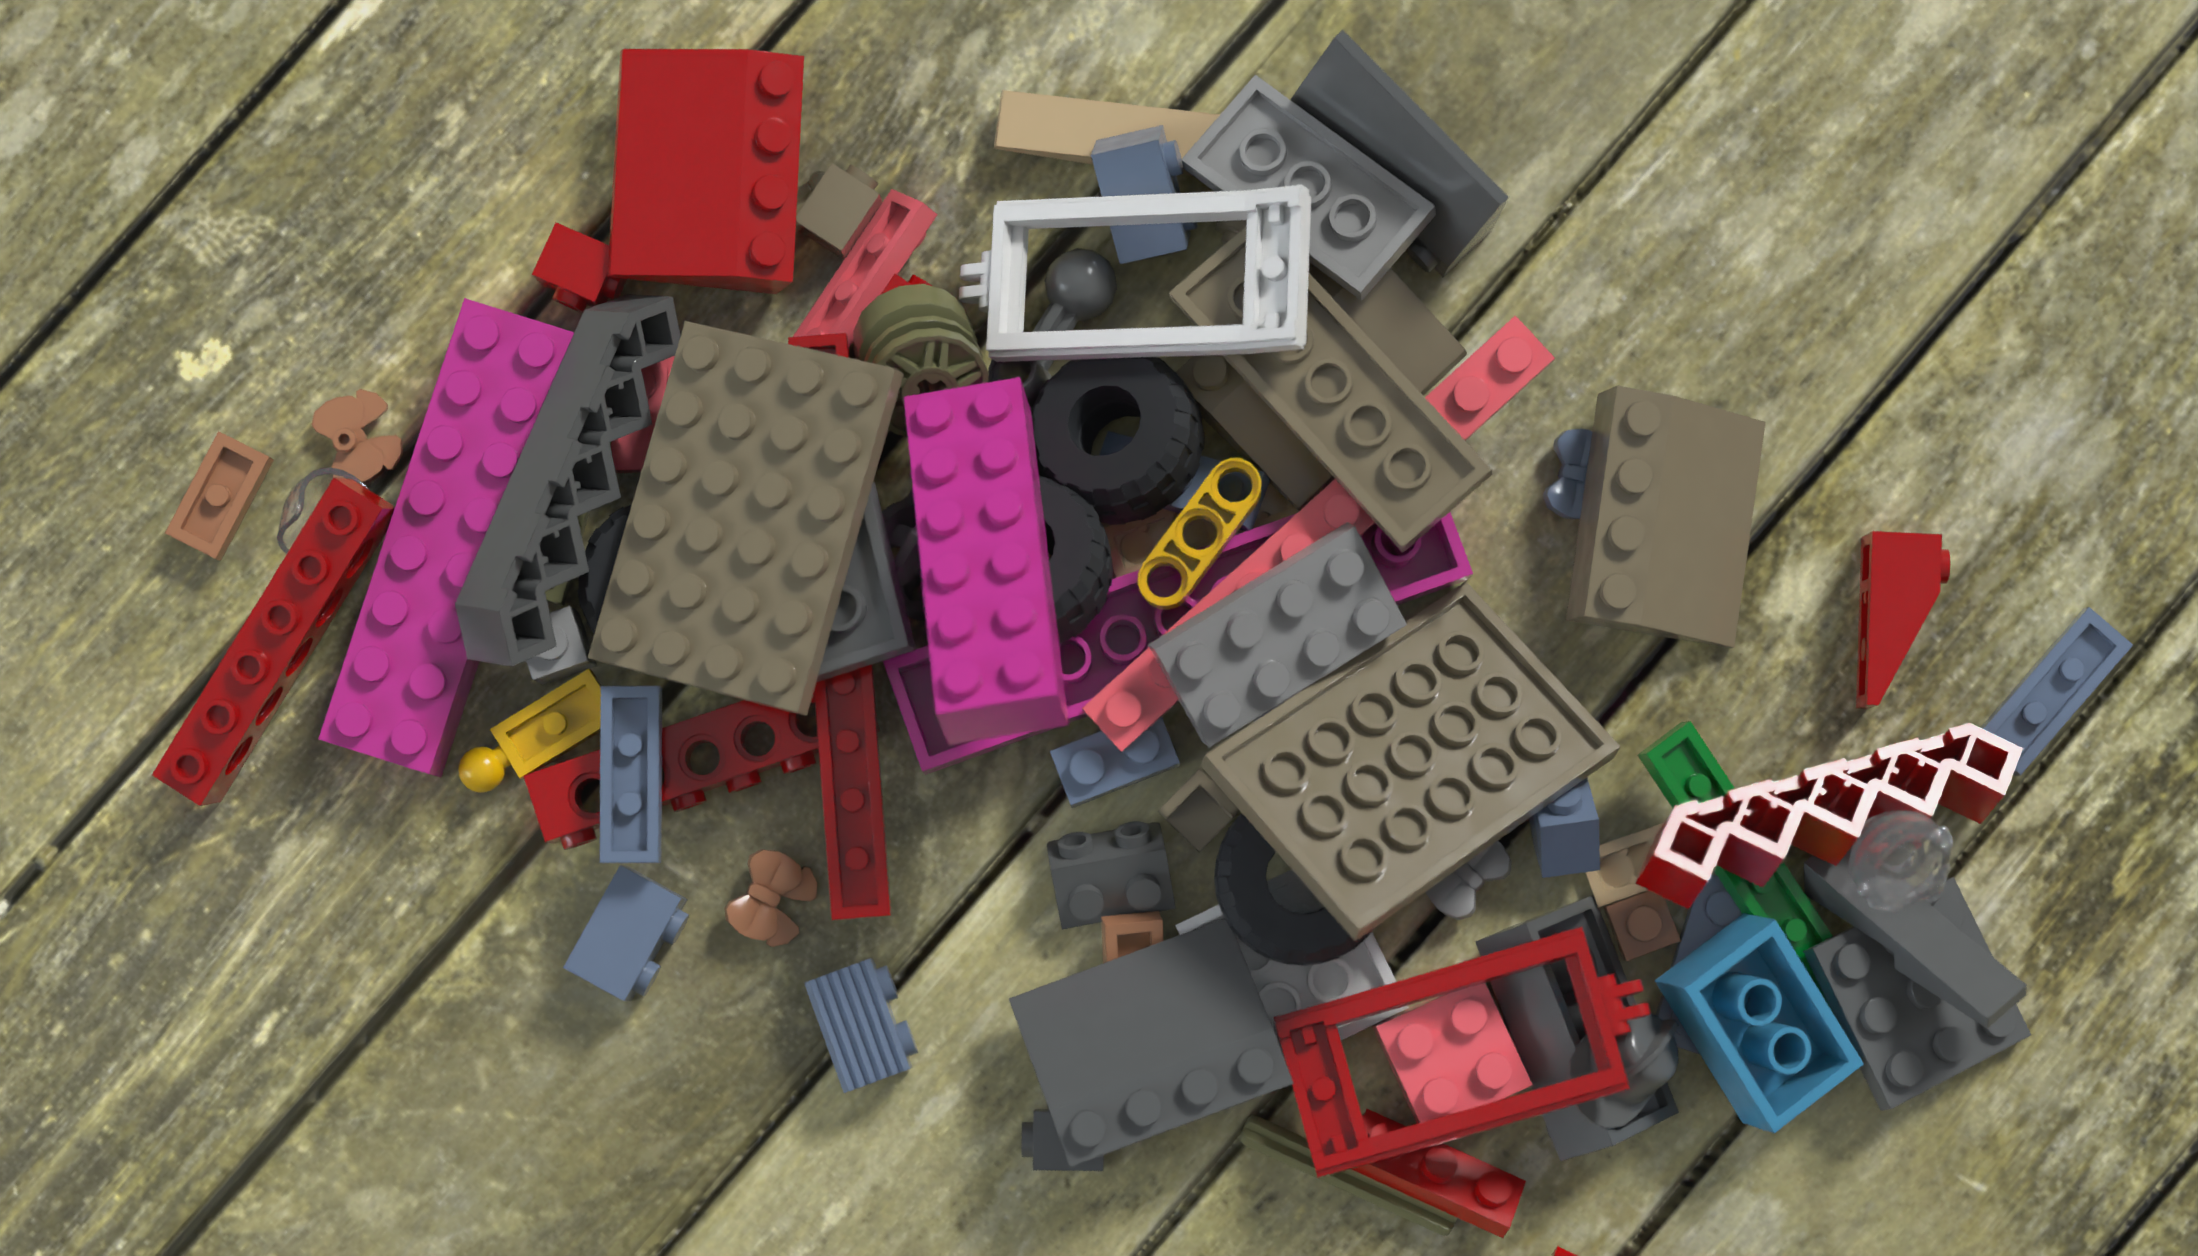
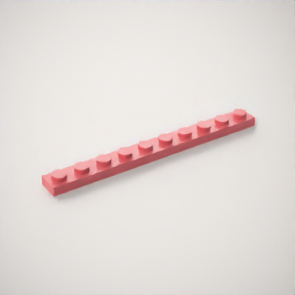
(1465, 401)

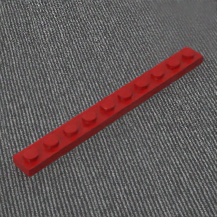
(851, 768)

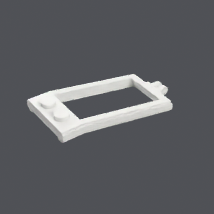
(1272, 285)

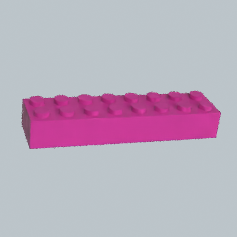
(407, 654)

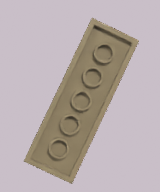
(1345, 404)

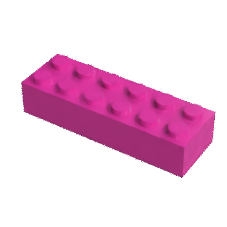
(984, 562)

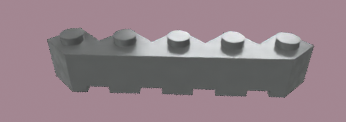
(561, 475)

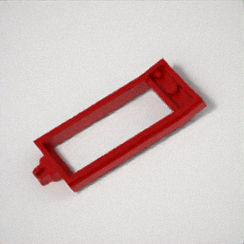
(1326, 1087)

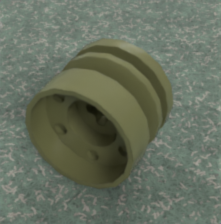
(922, 336)

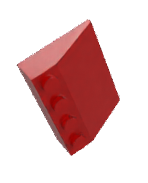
(706, 168)

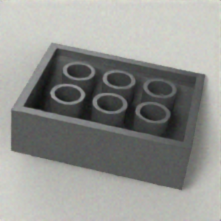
(1386, 125)
(1150, 1041)

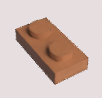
(219, 496)

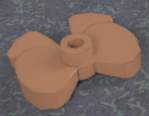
(343, 423)
(756, 912)

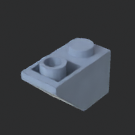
(1567, 833)

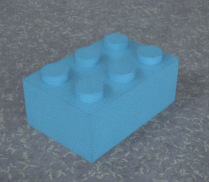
(1759, 1022)

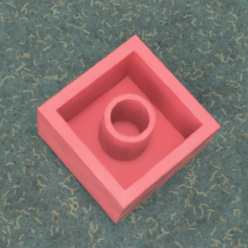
(1452, 1053)

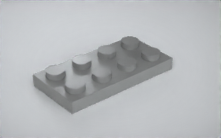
(1358, 208)
(1278, 634)

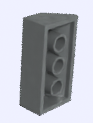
(1548, 1023)

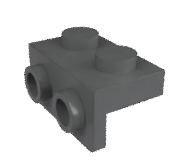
(1110, 873)

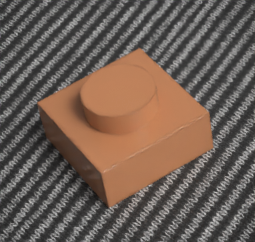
(1641, 924)
(1130, 933)

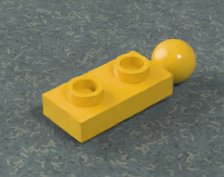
(536, 734)

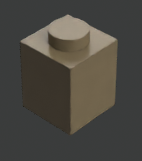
(839, 209)

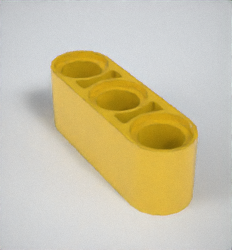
(1205, 505)

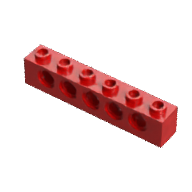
(275, 642)
(559, 788)

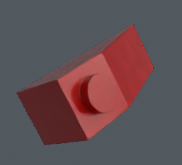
(1897, 590)

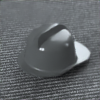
(1648, 1060)

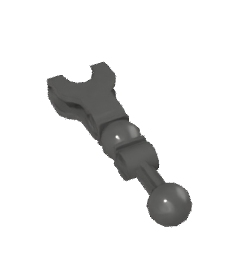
(1078, 289)

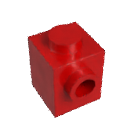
(576, 269)

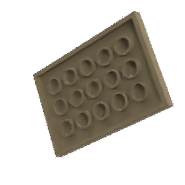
(746, 516)
(1409, 759)

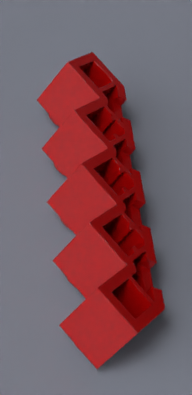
(1825, 809)

